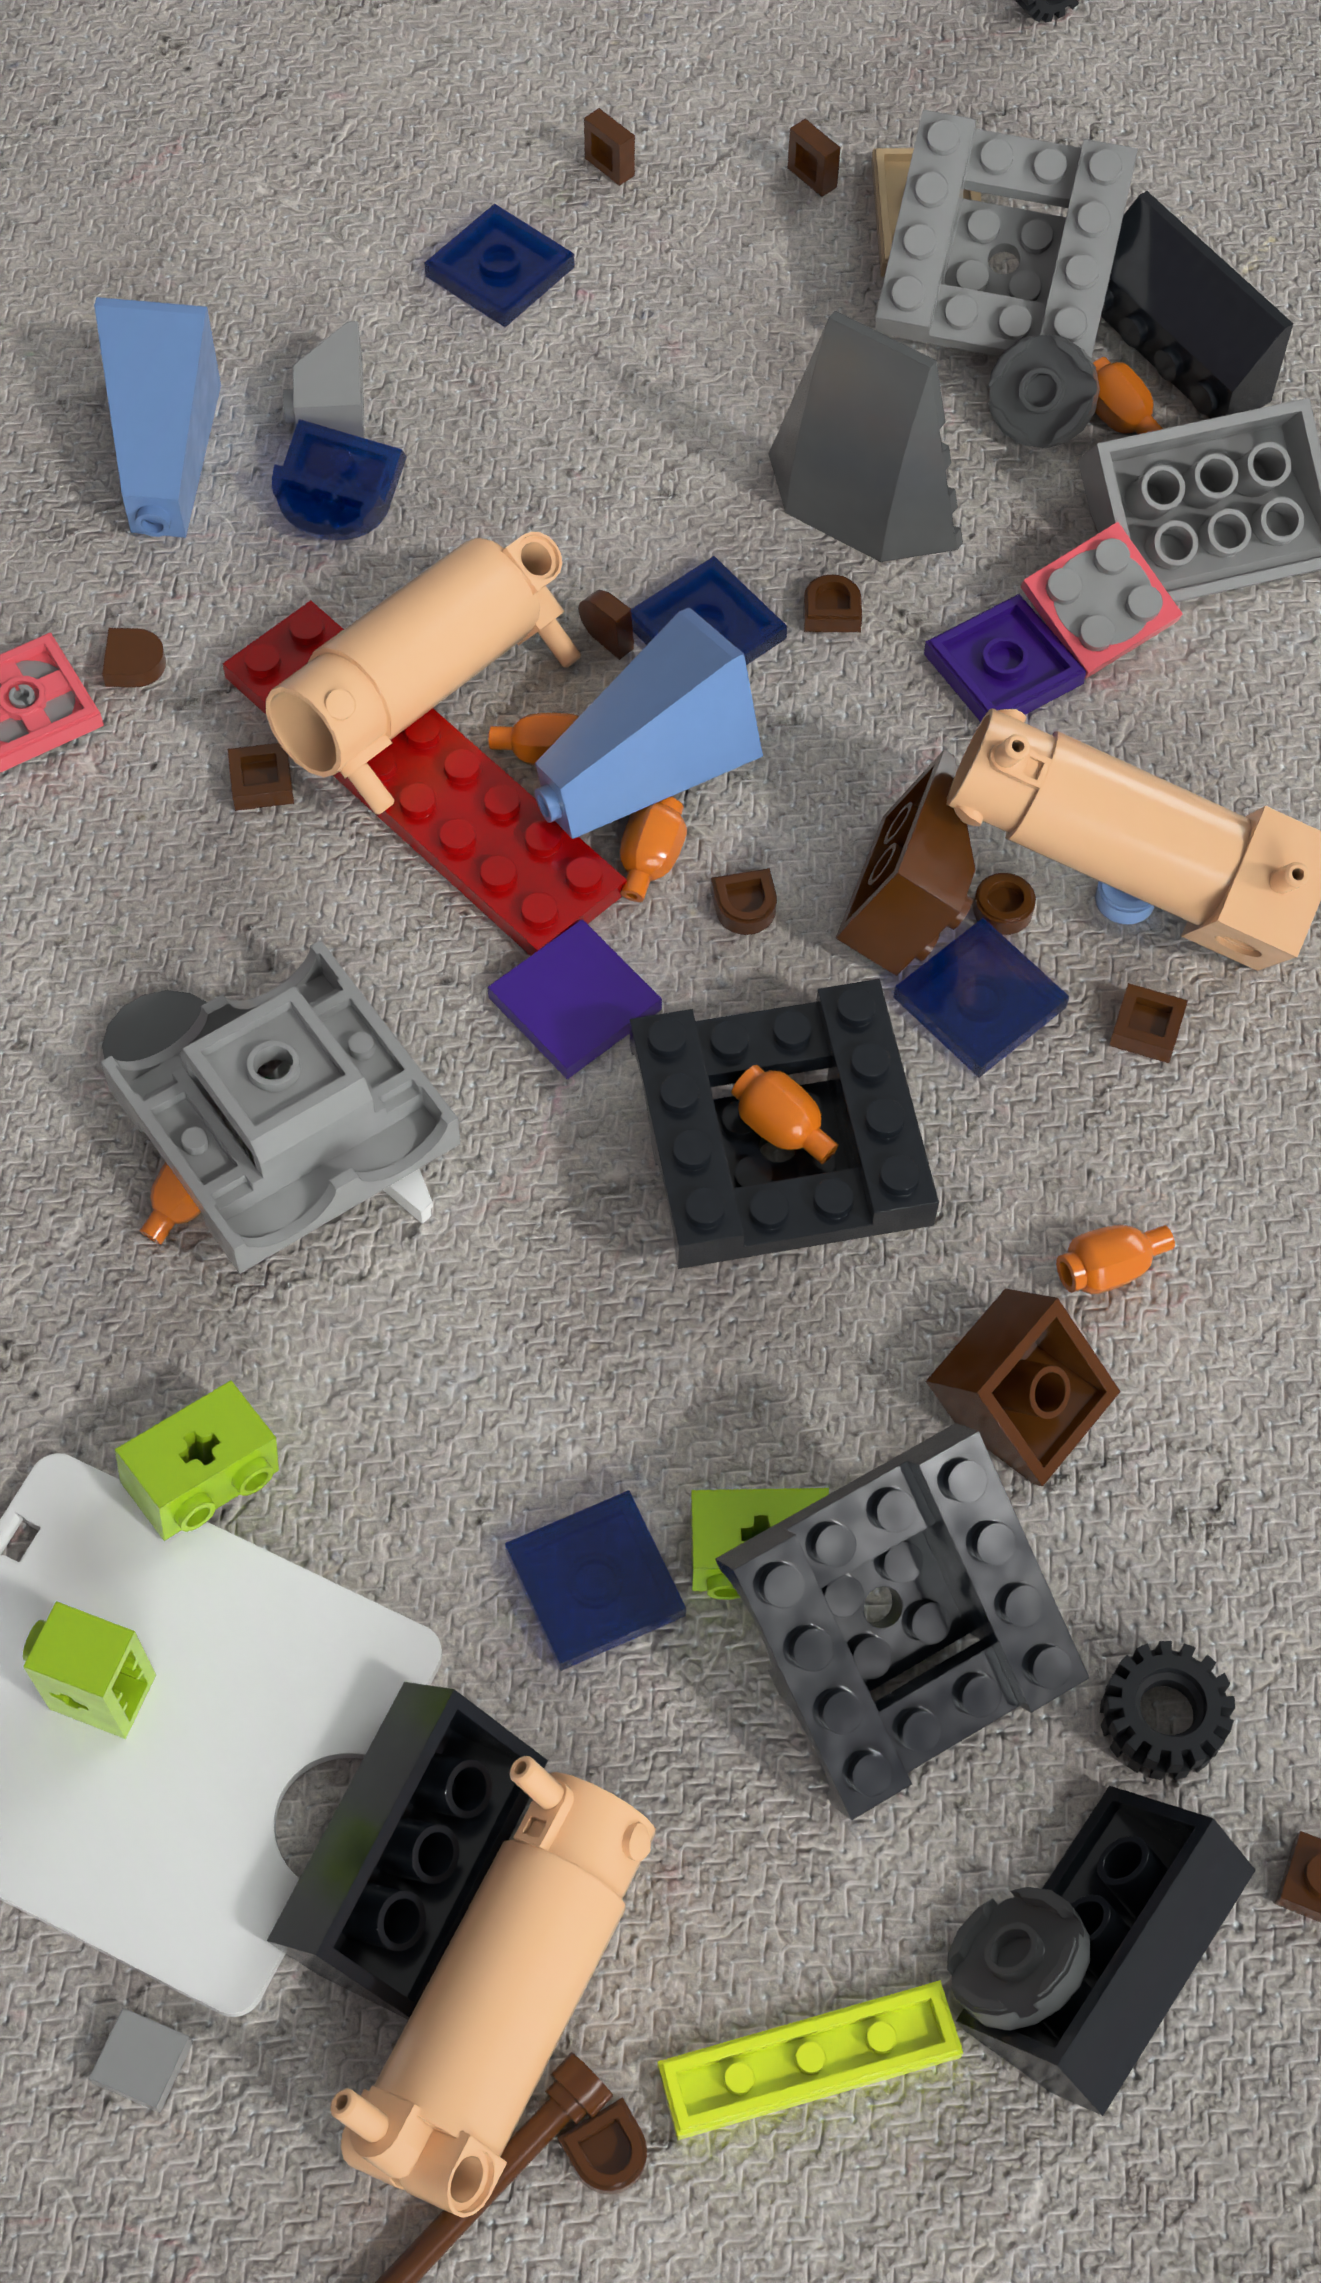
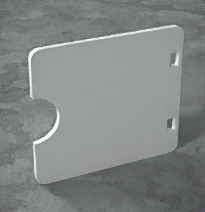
(261, 1673)

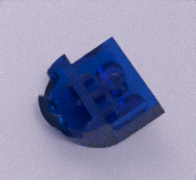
(336, 482)

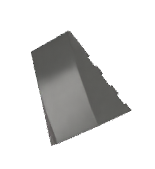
(866, 446)

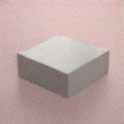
(141, 2060)

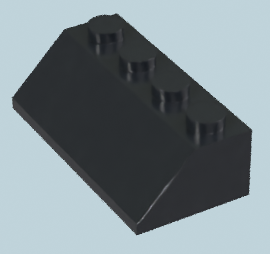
(1193, 314)
(406, 1848)
(1152, 1900)

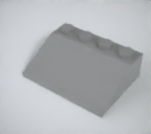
(1215, 498)

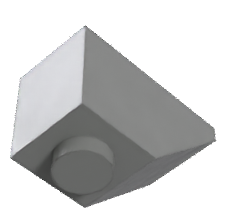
(330, 384)

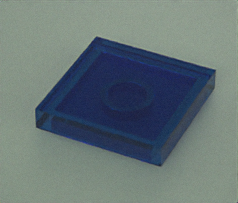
(499, 265)
(721, 602)
(981, 997)
(595, 1580)

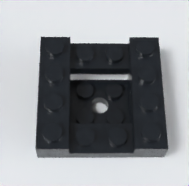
(717, 1182)
(956, 1566)

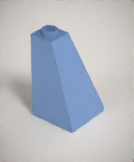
(161, 406)
(654, 732)

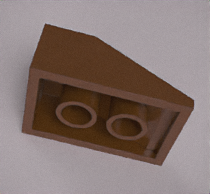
(912, 875)

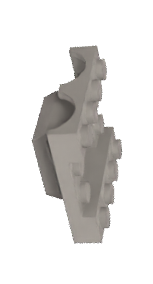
(938, 263)
(320, 1137)

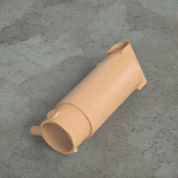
(415, 654)
(499, 1996)

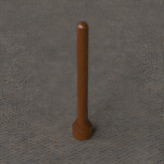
(571, 2097)

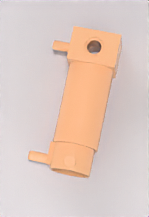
(1234, 878)

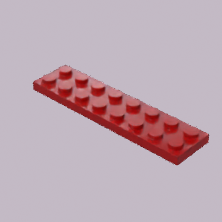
(455, 806)

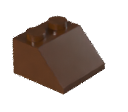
(1025, 1383)

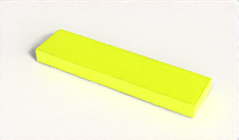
(809, 2059)

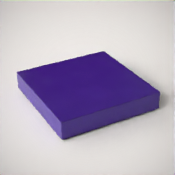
(1004, 660)
(574, 998)

